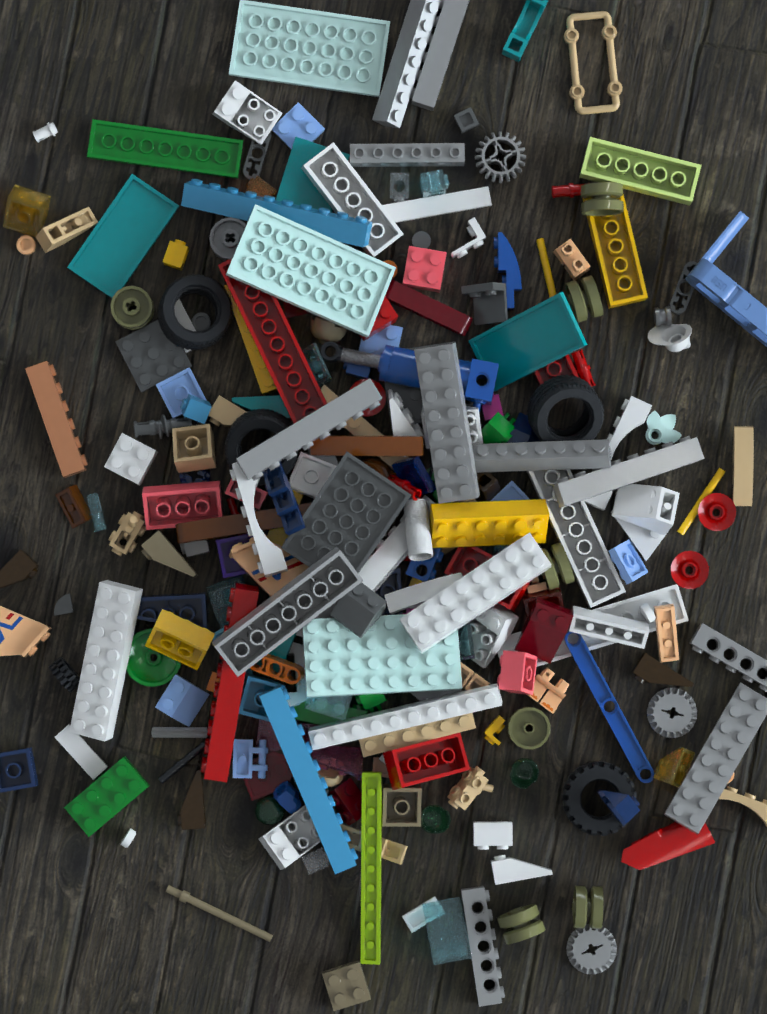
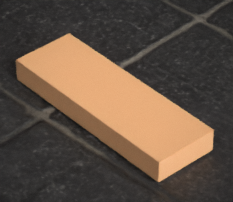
(666, 633)

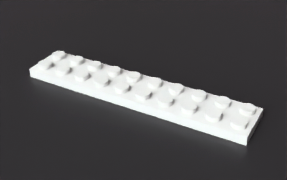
(626, 608)

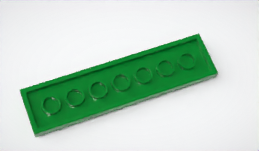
(165, 149)

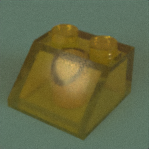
(26, 210)

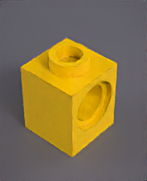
(176, 254)

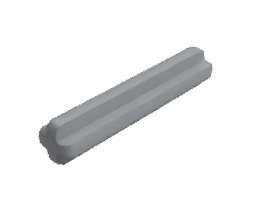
(179, 732)

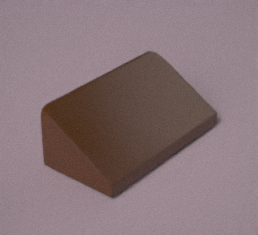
(74, 506)

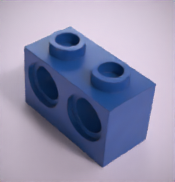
(430, 564)

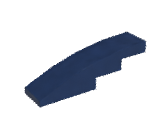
(284, 499)

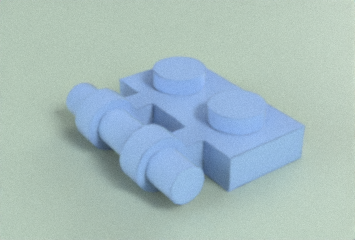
(243, 758)

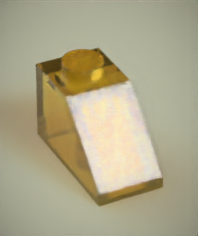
(674, 767)

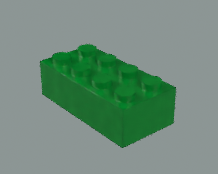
(107, 796)

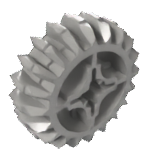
(507, 153)

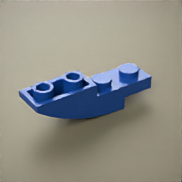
(507, 263)

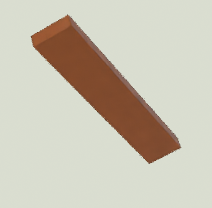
(369, 446)

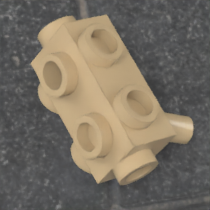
(130, 527)
(468, 788)

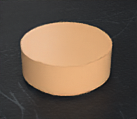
(26, 245)

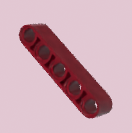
(428, 308)

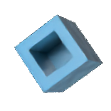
(195, 408)

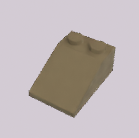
(163, 551)

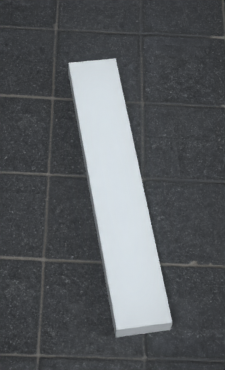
(439, 204)

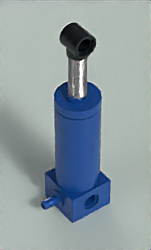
(399, 367)

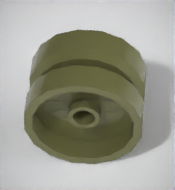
(602, 199)
(128, 297)
(585, 299)
(560, 566)
(535, 737)
(584, 906)
(520, 922)

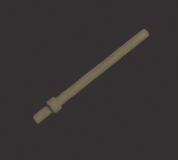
(185, 896)

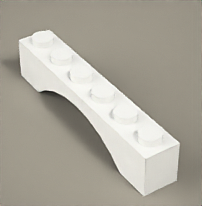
(634, 415)
(271, 557)

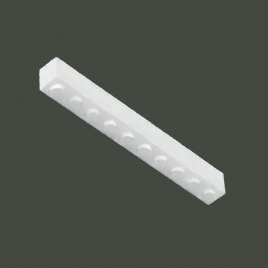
(405, 716)

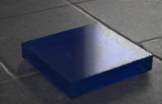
(415, 472)

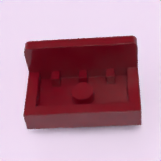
(348, 801)

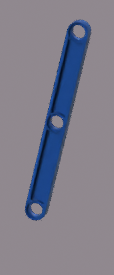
(614, 718)

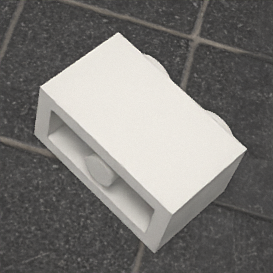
(492, 834)

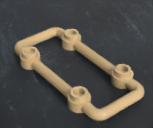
(577, 91)

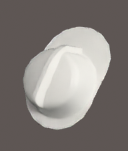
(673, 337)

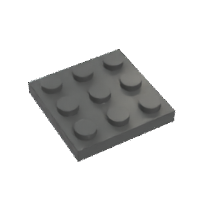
(152, 356)

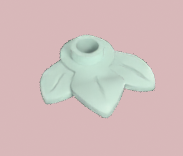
(663, 427)

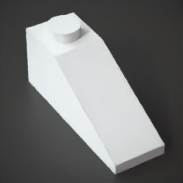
(510, 869)

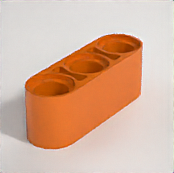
(285, 669)

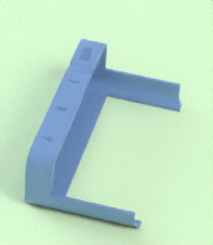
(724, 291)

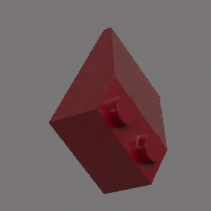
(544, 630)

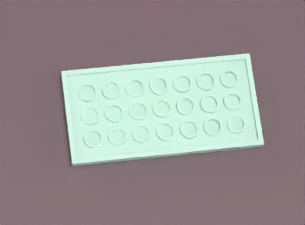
(309, 48)
(311, 271)
(378, 662)

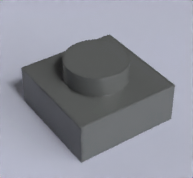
(466, 120)

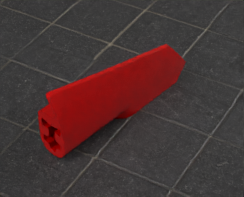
(665, 845)

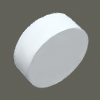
(647, 613)
(129, 836)

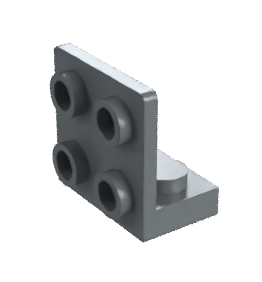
(488, 302)

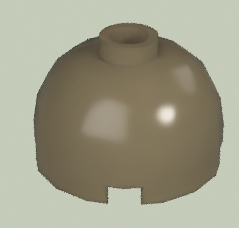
(326, 330)

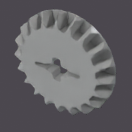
(661, 721)
(588, 962)

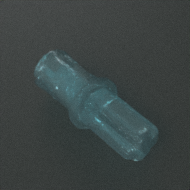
(96, 512)

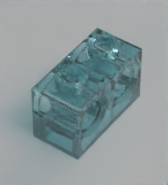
(433, 183)

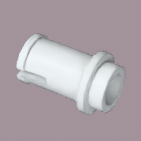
(45, 132)

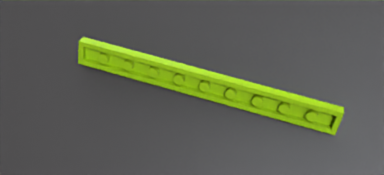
(371, 867)

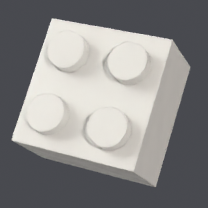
(131, 459)

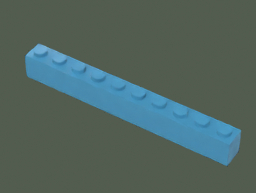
(240, 205)
(307, 778)

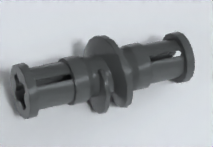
(160, 427)

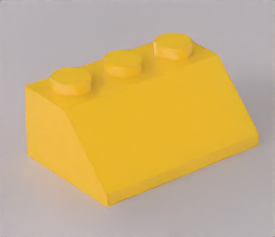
(179, 639)

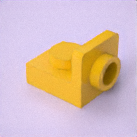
(496, 726)

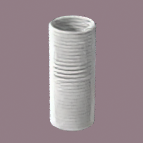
(418, 535)

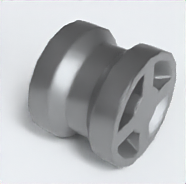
(662, 316)

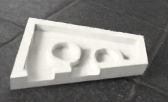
(643, 539)

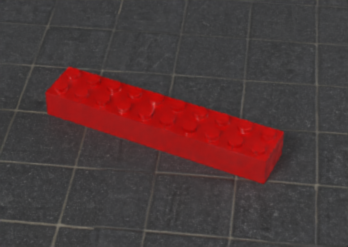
(277, 347)
(227, 694)

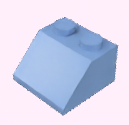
(182, 700)

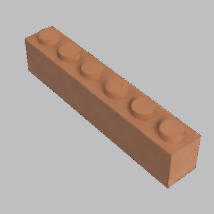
(56, 420)

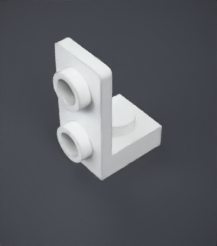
(474, 230)

